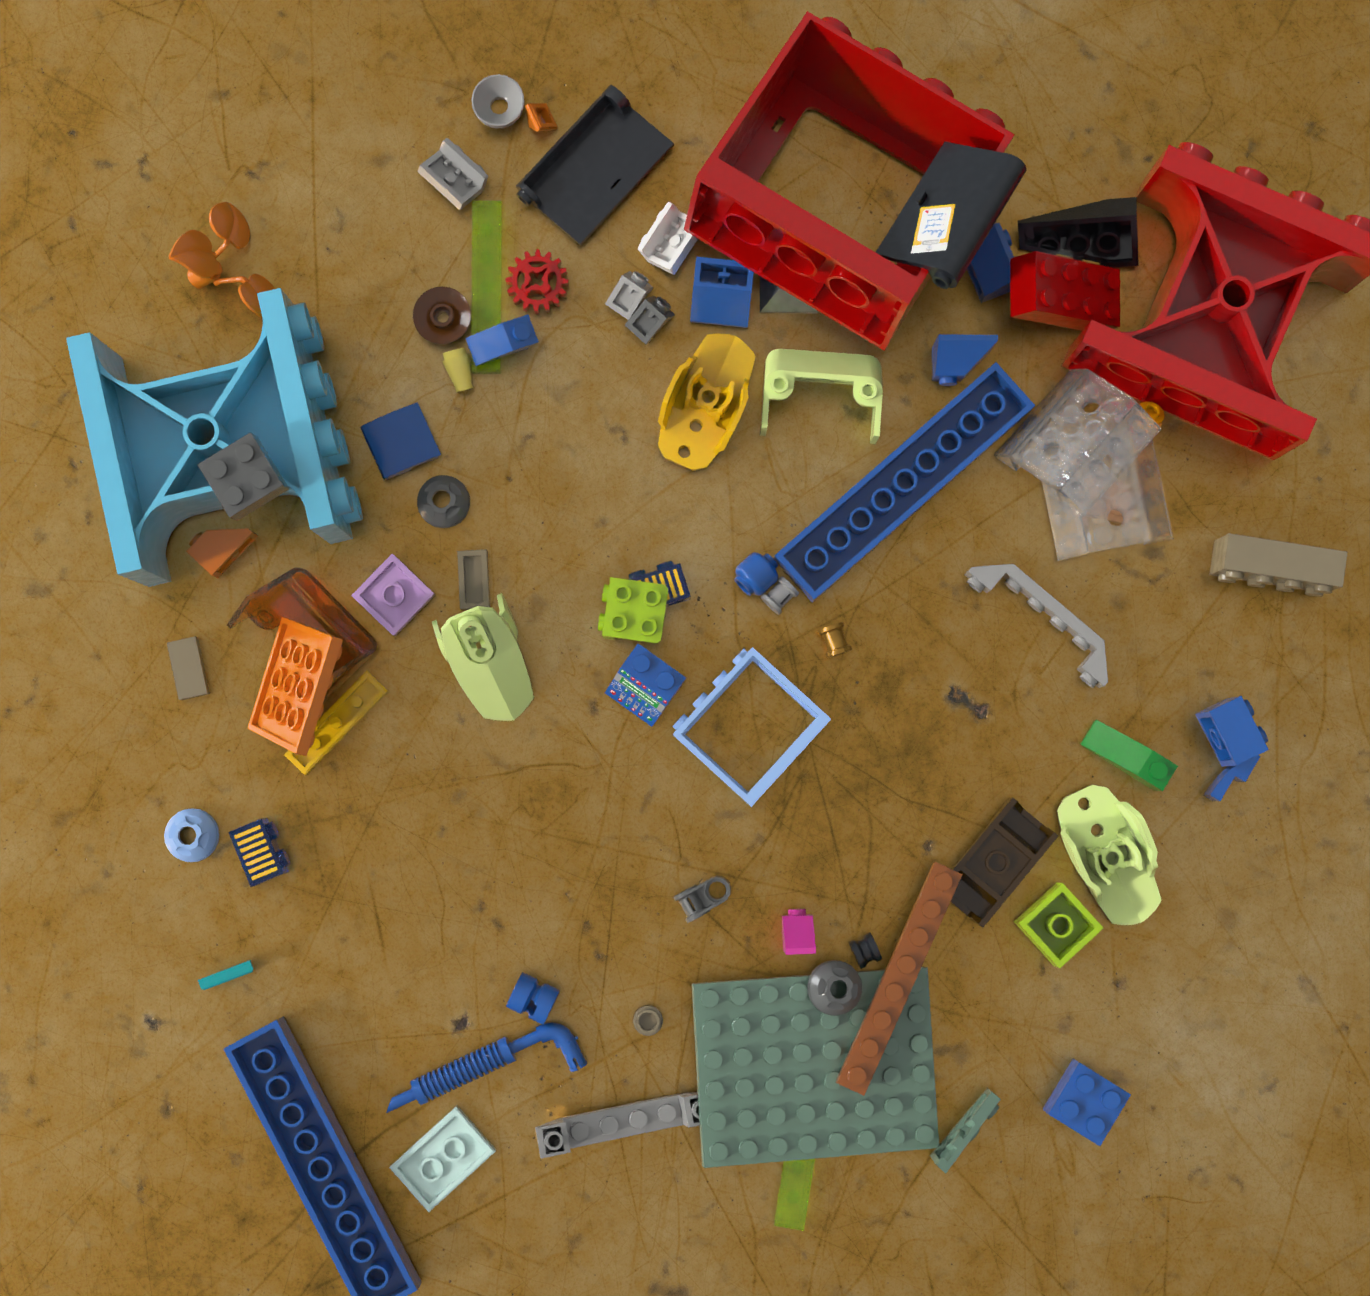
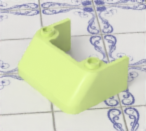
(791, 365)

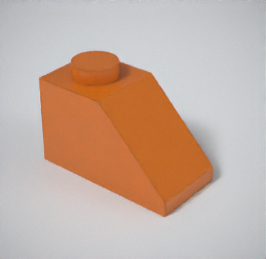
(219, 548)

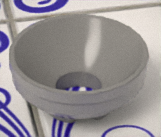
(492, 89)

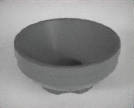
(451, 514)
(820, 984)

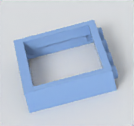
(722, 683)

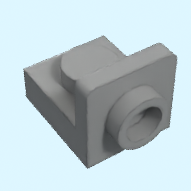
(629, 293)

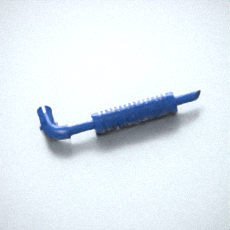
(488, 1059)

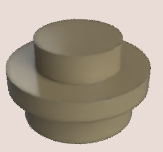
(648, 1020)

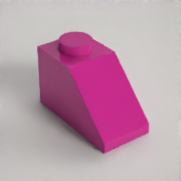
(798, 932)

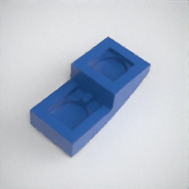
(1222, 782)

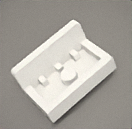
(667, 241)

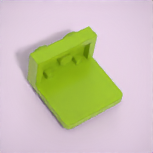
(633, 610)

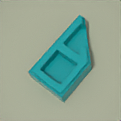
(226, 975)

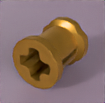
(835, 640)

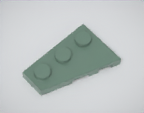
(965, 1130)

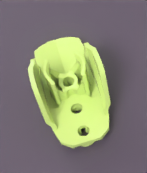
(496, 673)
(1116, 862)

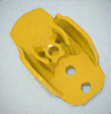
(709, 392)

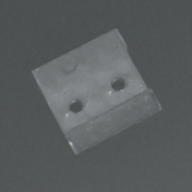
(1091, 444)
(1135, 494)

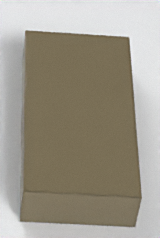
(473, 579)
(188, 668)

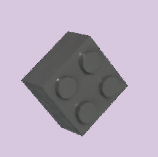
(243, 476)

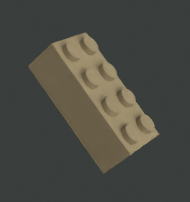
(1278, 564)

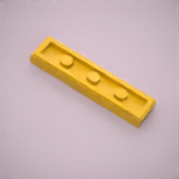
(340, 720)

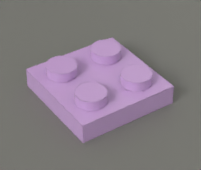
(393, 595)

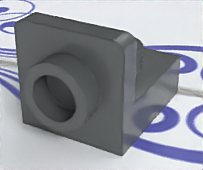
(650, 318)

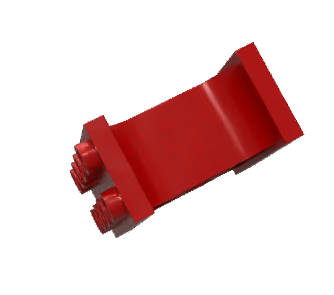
(1226, 299)

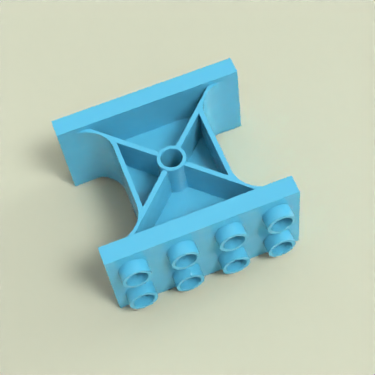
(157, 432)

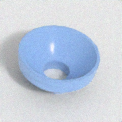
(206, 835)

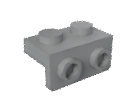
(454, 174)

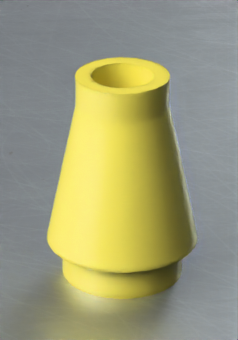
(458, 368)

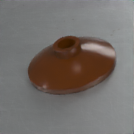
(440, 301)

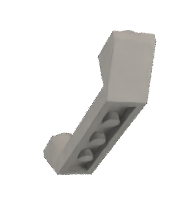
(1094, 666)
(617, 1122)

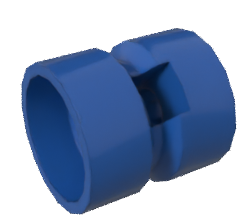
(532, 998)

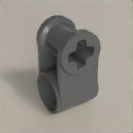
(701, 898)

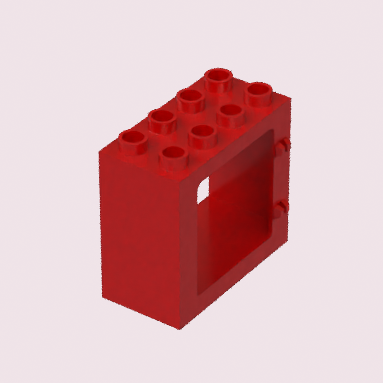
(787, 245)

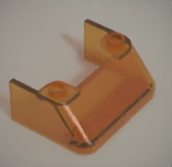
(306, 600)

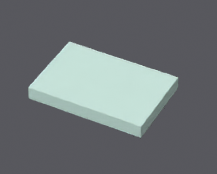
(442, 1158)

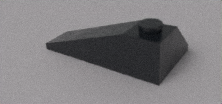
(1092, 232)

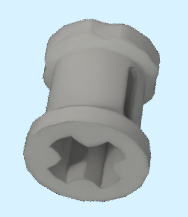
(779, 595)

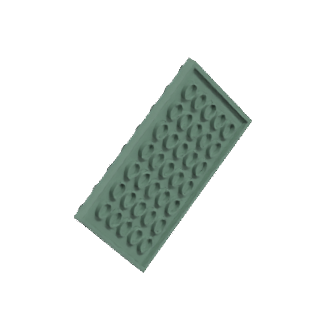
(774, 1065)

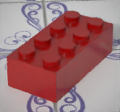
(1063, 291)

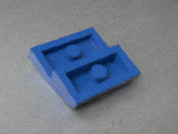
(400, 441)

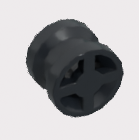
(865, 950)

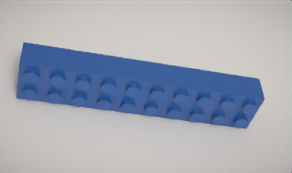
(904, 482)
(321, 1163)

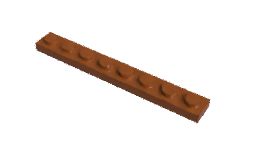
(898, 978)

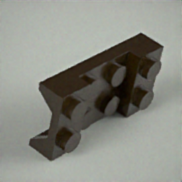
(999, 861)

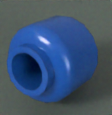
(756, 574)

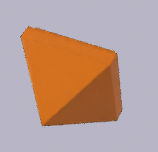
(540, 117)

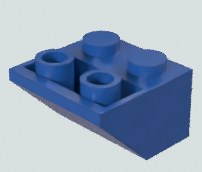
(991, 265)
(721, 292)

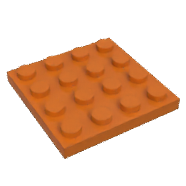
(295, 685)

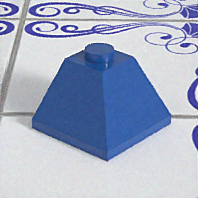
(958, 355)

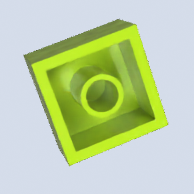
(1058, 924)

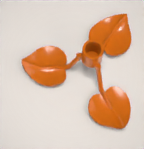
(195, 253)

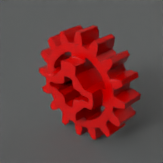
(529, 290)

